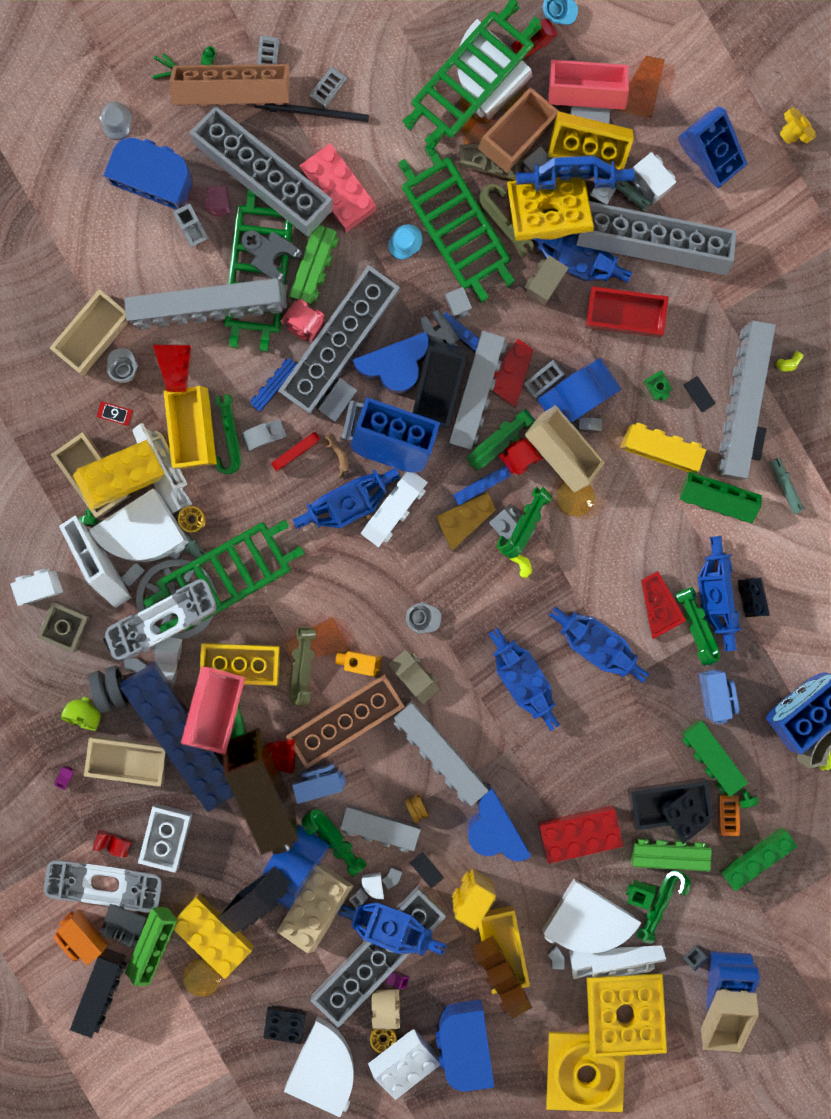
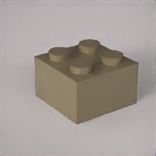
(546, 280)
(64, 626)

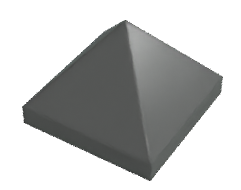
(695, 958)

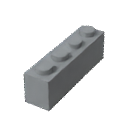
(380, 828)

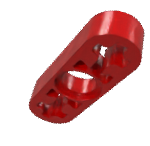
(295, 451)

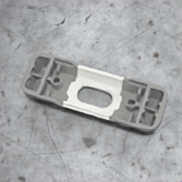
(136, 631)
(73, 883)

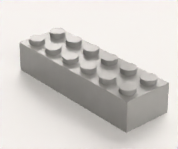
(441, 753)

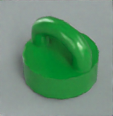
(88, 519)
(748, 801)

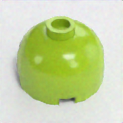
(82, 713)

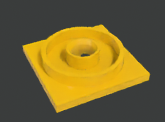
(568, 198)
(645, 1030)
(566, 1092)

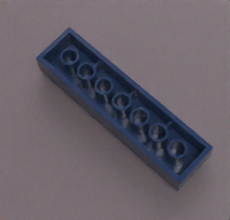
(166, 719)

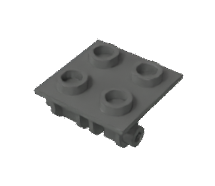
(122, 925)

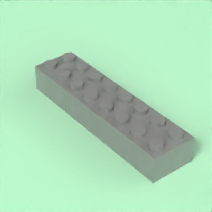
(261, 171)
(660, 239)
(206, 303)
(339, 340)
(746, 400)
(370, 964)

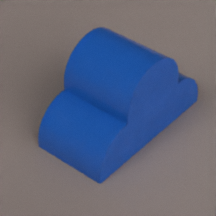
(714, 146)
(395, 364)
(581, 391)
(493, 831)
(298, 863)
(731, 972)

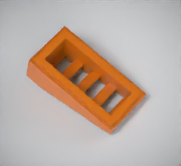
(736, 818)

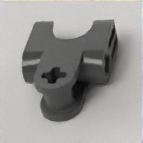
(267, 251)

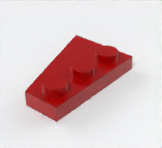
(174, 365)
(512, 372)
(660, 605)

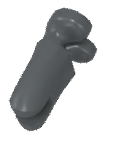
(442, 332)

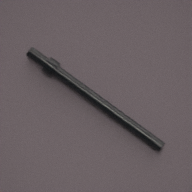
(314, 111)

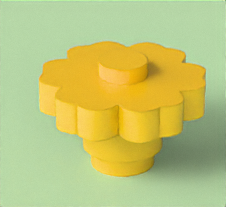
(797, 127)

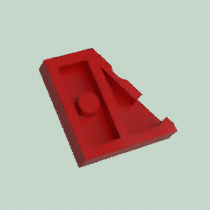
(283, 754)

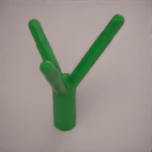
(169, 64)

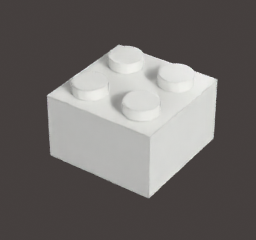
(653, 178)
(35, 588)

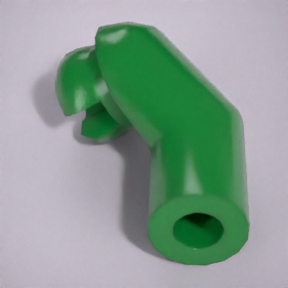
(208, 56)

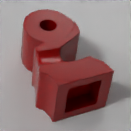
(115, 845)

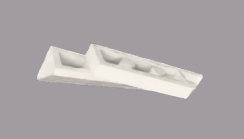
(173, 481)
(616, 961)

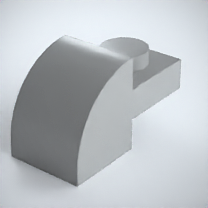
(263, 434)

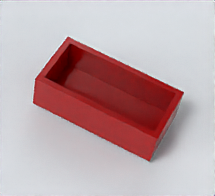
(626, 312)
(580, 834)

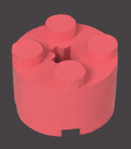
(303, 320)

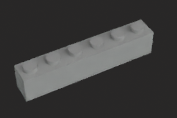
(476, 390)

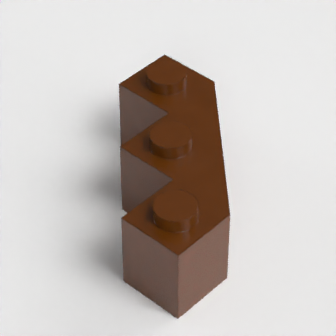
(501, 977)

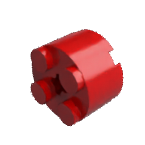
(519, 455)

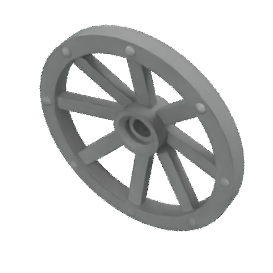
(144, 583)

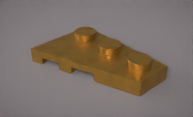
(464, 519)

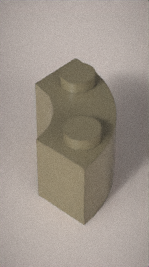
(414, 676)
(817, 753)

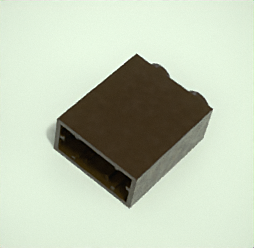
(260, 792)

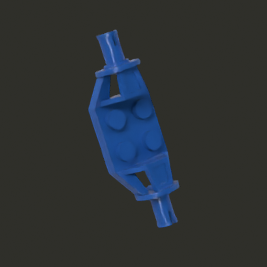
(569, 167)
(583, 260)
(348, 501)
(717, 593)
(598, 644)
(524, 679)
(391, 929)

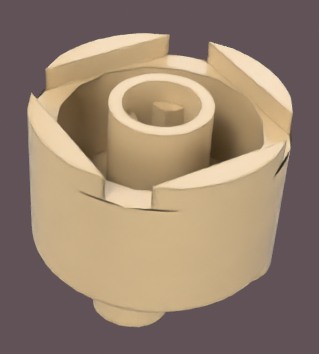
(386, 1009)

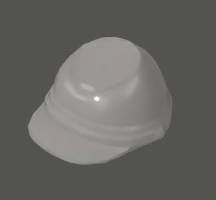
(116, 120)
(122, 365)
(423, 618)

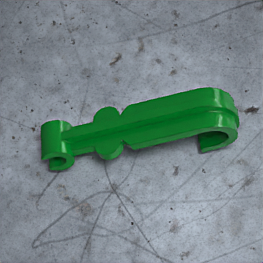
(230, 436)
(499, 440)
(525, 525)
(699, 627)
(318, 822)
(661, 901)

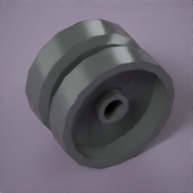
(107, 689)

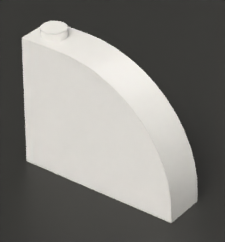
(506, 90)
(141, 530)
(94, 562)
(588, 921)
(323, 1070)

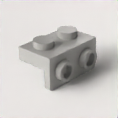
(506, 521)

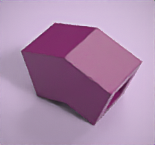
(64, 777)
(397, 980)

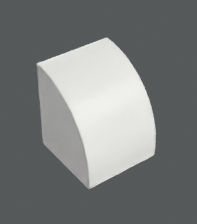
(373, 885)

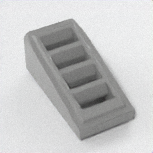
(271, 41)
(324, 103)
(558, 369)

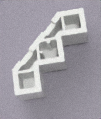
(394, 508)
(167, 656)

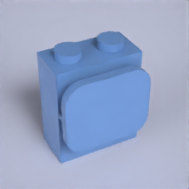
(718, 696)
(318, 782)

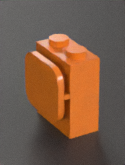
(79, 938)

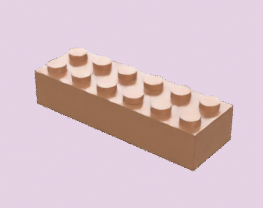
(230, 84)
(345, 720)

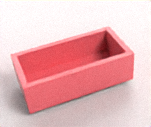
(588, 84)
(336, 180)
(213, 710)

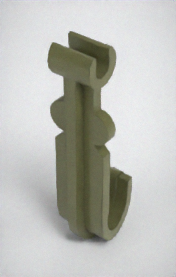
(501, 219)
(302, 667)

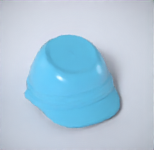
(560, 11)
(405, 241)

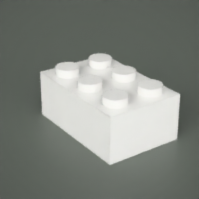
(165, 837)
(404, 1064)

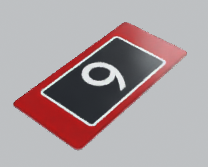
(114, 413)

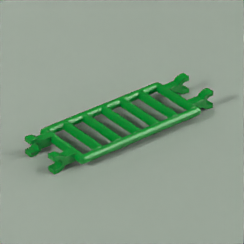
(501, 19)
(476, 211)
(234, 266)
(212, 556)

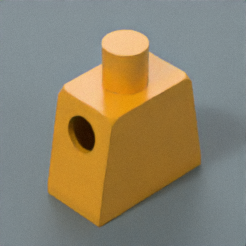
(368, 663)

